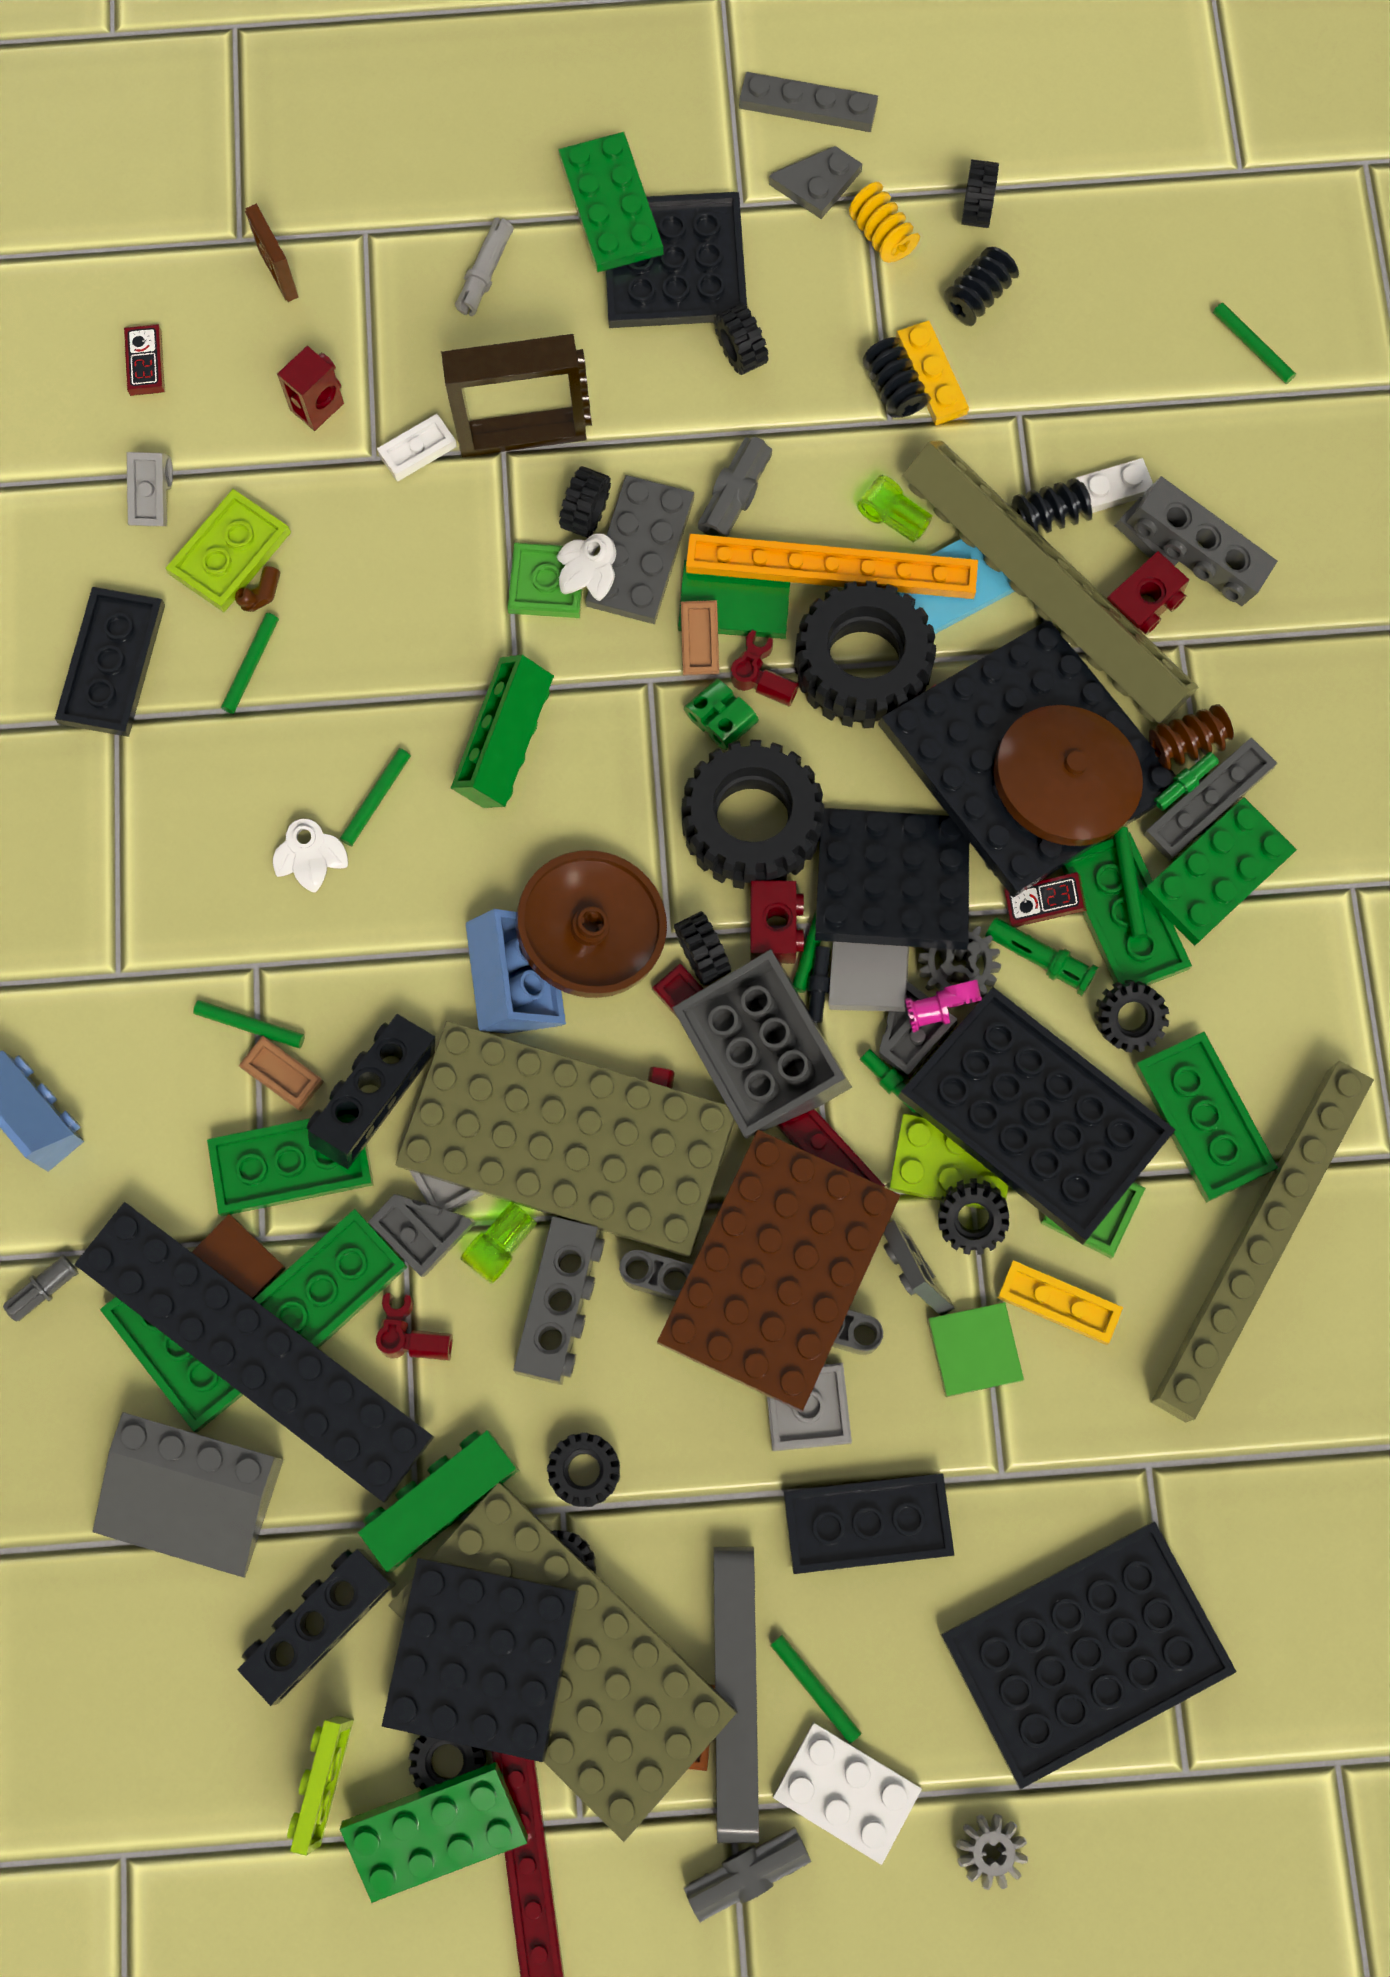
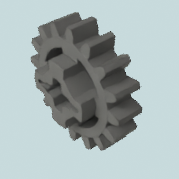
(949, 973)

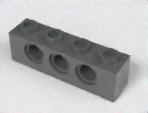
(1218, 541)
(563, 1239)

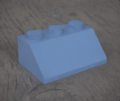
(506, 988)
(31, 1118)

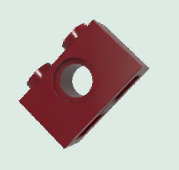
(311, 387)
(1154, 578)
(771, 900)

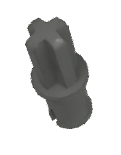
(40, 1288)

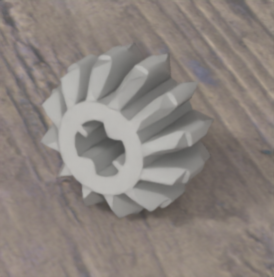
(991, 1867)

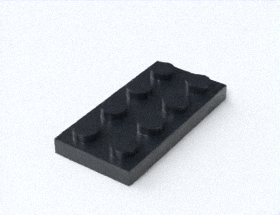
(110, 661)
(868, 1523)

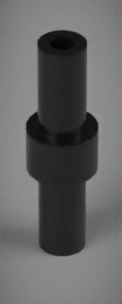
(819, 983)

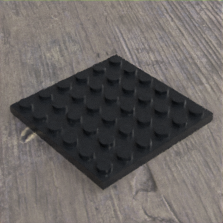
(958, 724)

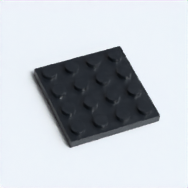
(699, 267)
(892, 880)
(480, 1659)

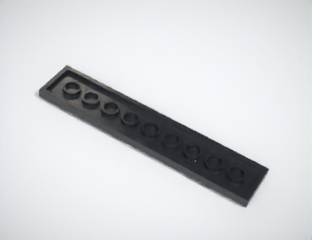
(255, 1352)

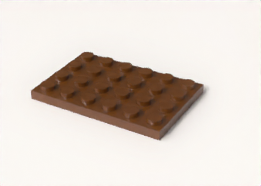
(779, 1270)

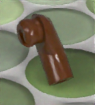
(261, 595)

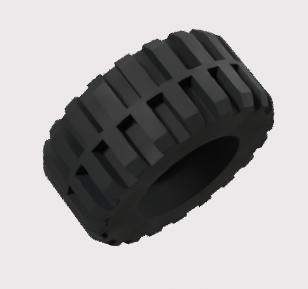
(870, 611)
(752, 769)

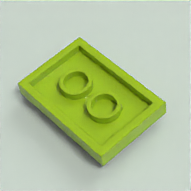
(228, 550)
(931, 1163)
(319, 1785)

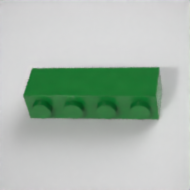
(502, 732)
(437, 1501)

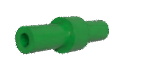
(1186, 781)
(890, 1079)

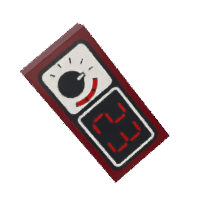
(144, 360)
(1047, 900)

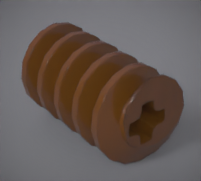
(1190, 735)

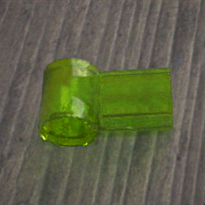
(887, 504)
(492, 1252)

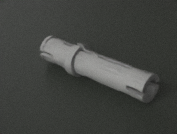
(480, 275)

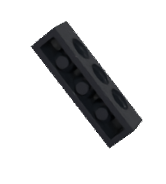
(345, 1141)
(276, 1680)

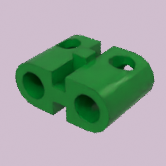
(721, 714)

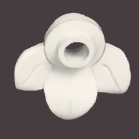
(584, 568)
(311, 859)

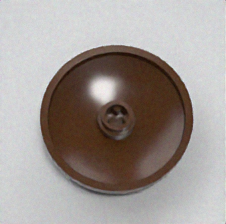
(1068, 775)
(591, 924)

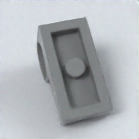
(147, 483)

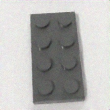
(646, 540)

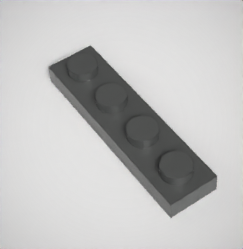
(808, 102)
(1210, 799)

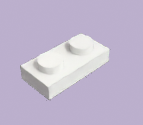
(417, 447)
(1117, 484)

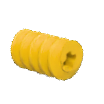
(882, 223)

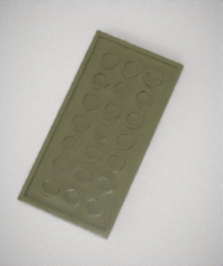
(567, 1138)
(626, 1700)

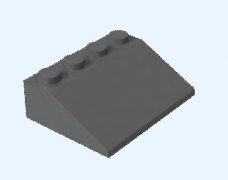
(761, 1046)
(185, 1494)

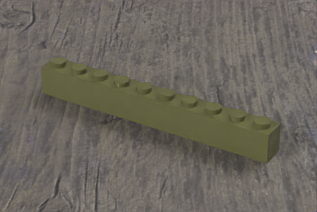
(1049, 581)
(1261, 1242)

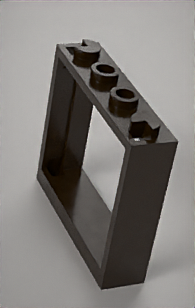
(513, 363)

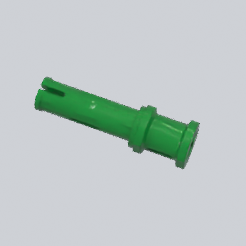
(1056, 963)

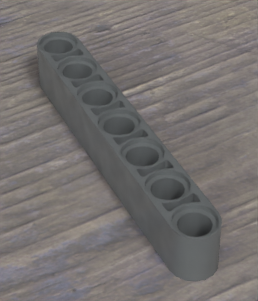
(661, 1266)
(737, 1685)

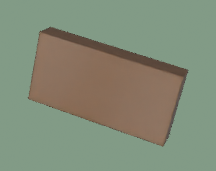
(700, 638)
(281, 1073)

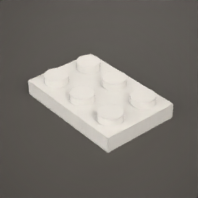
(847, 1793)

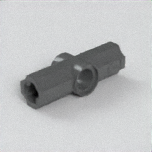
(735, 487)
(747, 1874)

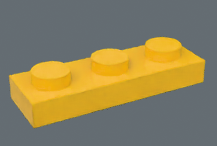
(934, 372)
(1060, 1302)

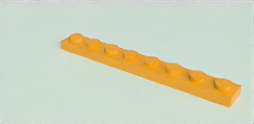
(831, 565)

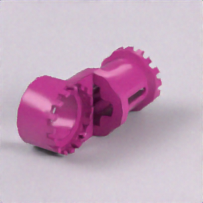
(935, 1008)

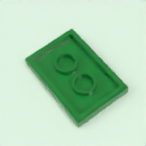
(741, 603)

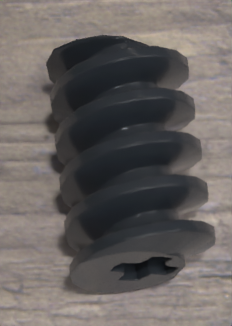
(980, 285)
(894, 379)
(1054, 504)

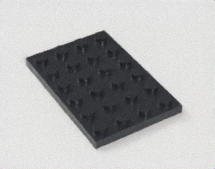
(1037, 1114)
(1087, 1654)

